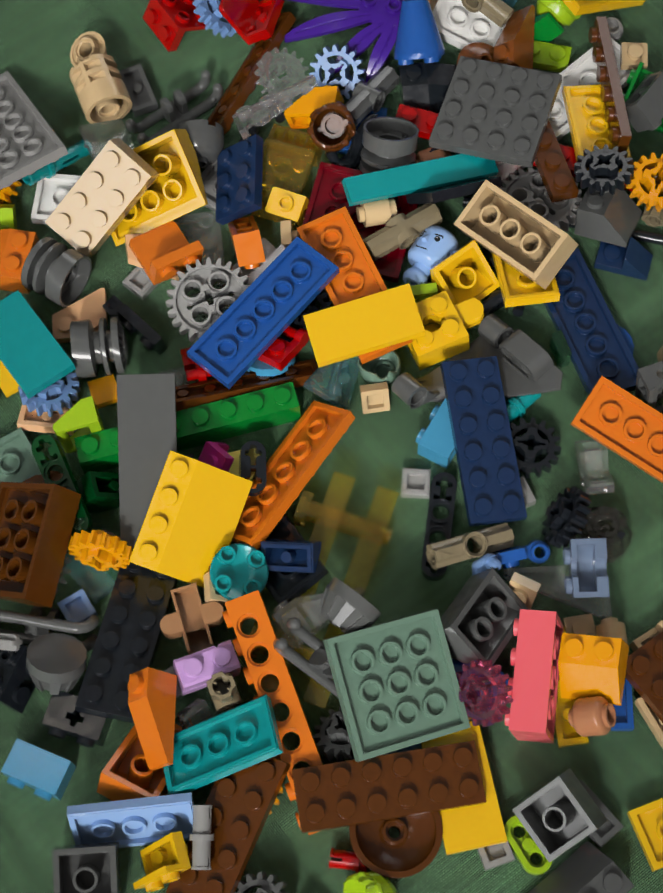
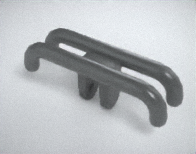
(177, 110)
(38, 625)
(318, 665)

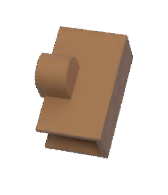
(192, 619)

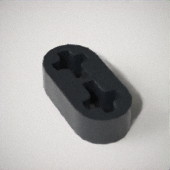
(259, 468)

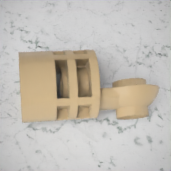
(97, 80)

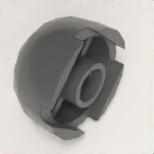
(206, 140)

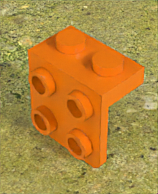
(165, 252)

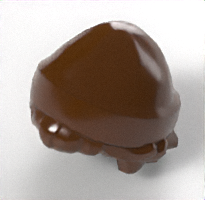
(331, 127)

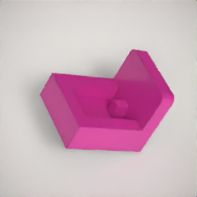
(216, 455)

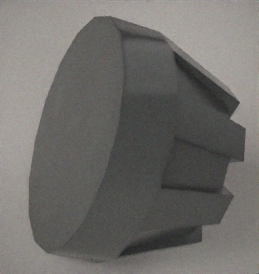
(346, 607)
(56, 662)

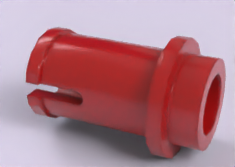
(348, 862)

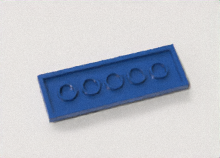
(262, 312)

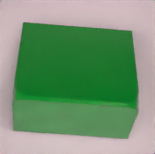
(546, 28)

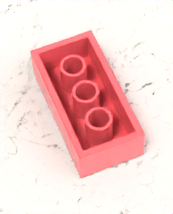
(535, 676)

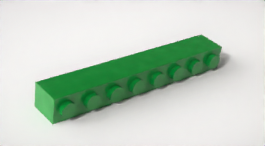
(203, 423)

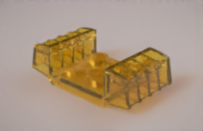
(286, 164)

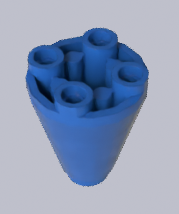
(417, 34)

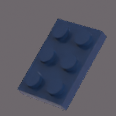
(239, 180)

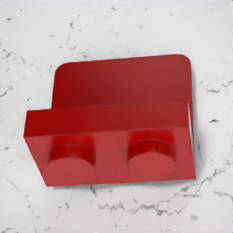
(252, 18)
(171, 20)

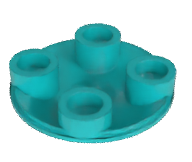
(238, 571)

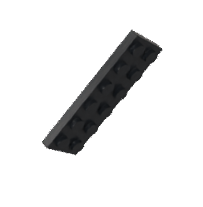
(125, 640)

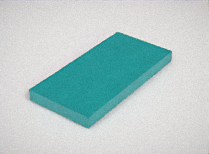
(29, 347)
(223, 746)

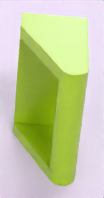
(81, 416)

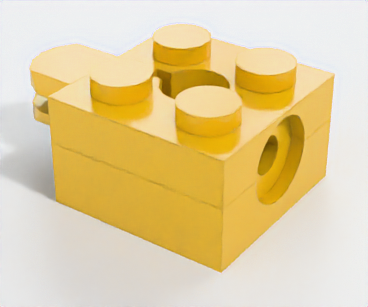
(448, 328)

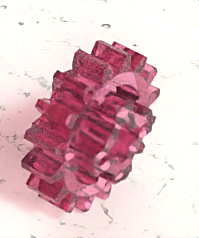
(484, 692)

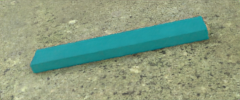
(416, 178)

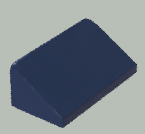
(291, 555)

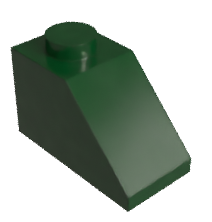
(99, 491)

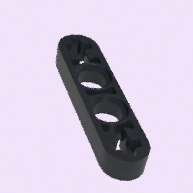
(435, 525)

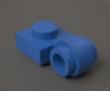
(511, 556)

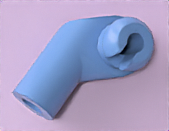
(486, 562)

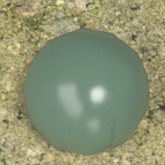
(382, 369)

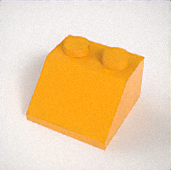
(592, 667)

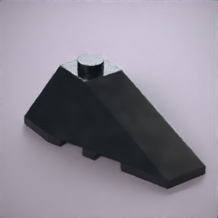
(425, 84)

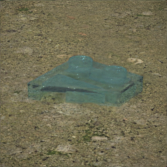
(335, 382)

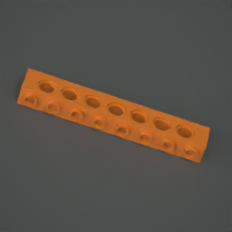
(253, 607)

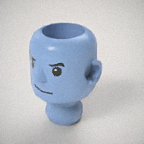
(427, 251)

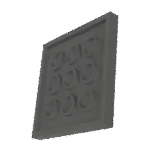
(495, 111)

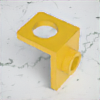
(287, 205)

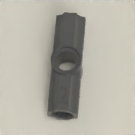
(372, 95)

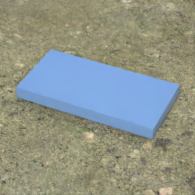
(132, 820)

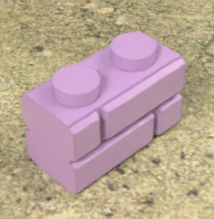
(198, 667)

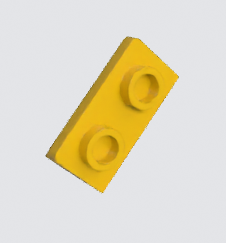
(163, 862)

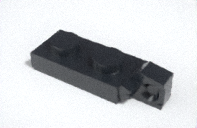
(133, 323)

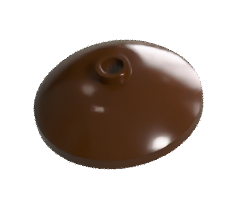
(401, 856)

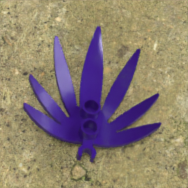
(380, 13)

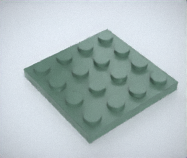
(396, 684)

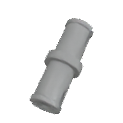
(201, 837)

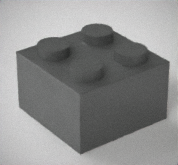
(559, 815)
(86, 868)

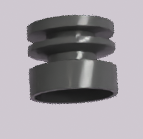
(388, 144)
(56, 271)
(98, 347)

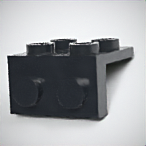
(15, 680)

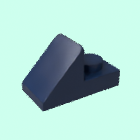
(629, 261)

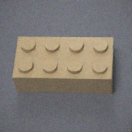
(102, 197)
(516, 234)

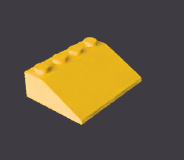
(174, 191)
(189, 518)

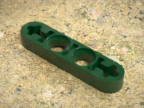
(67, 480)

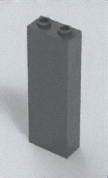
(144, 441)

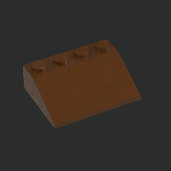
(34, 539)

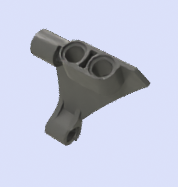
(521, 361)

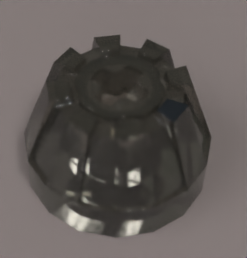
(608, 524)

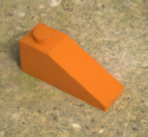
(247, 242)
(153, 712)

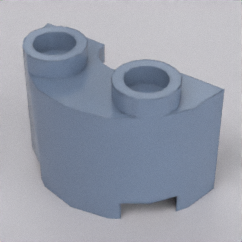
(586, 568)

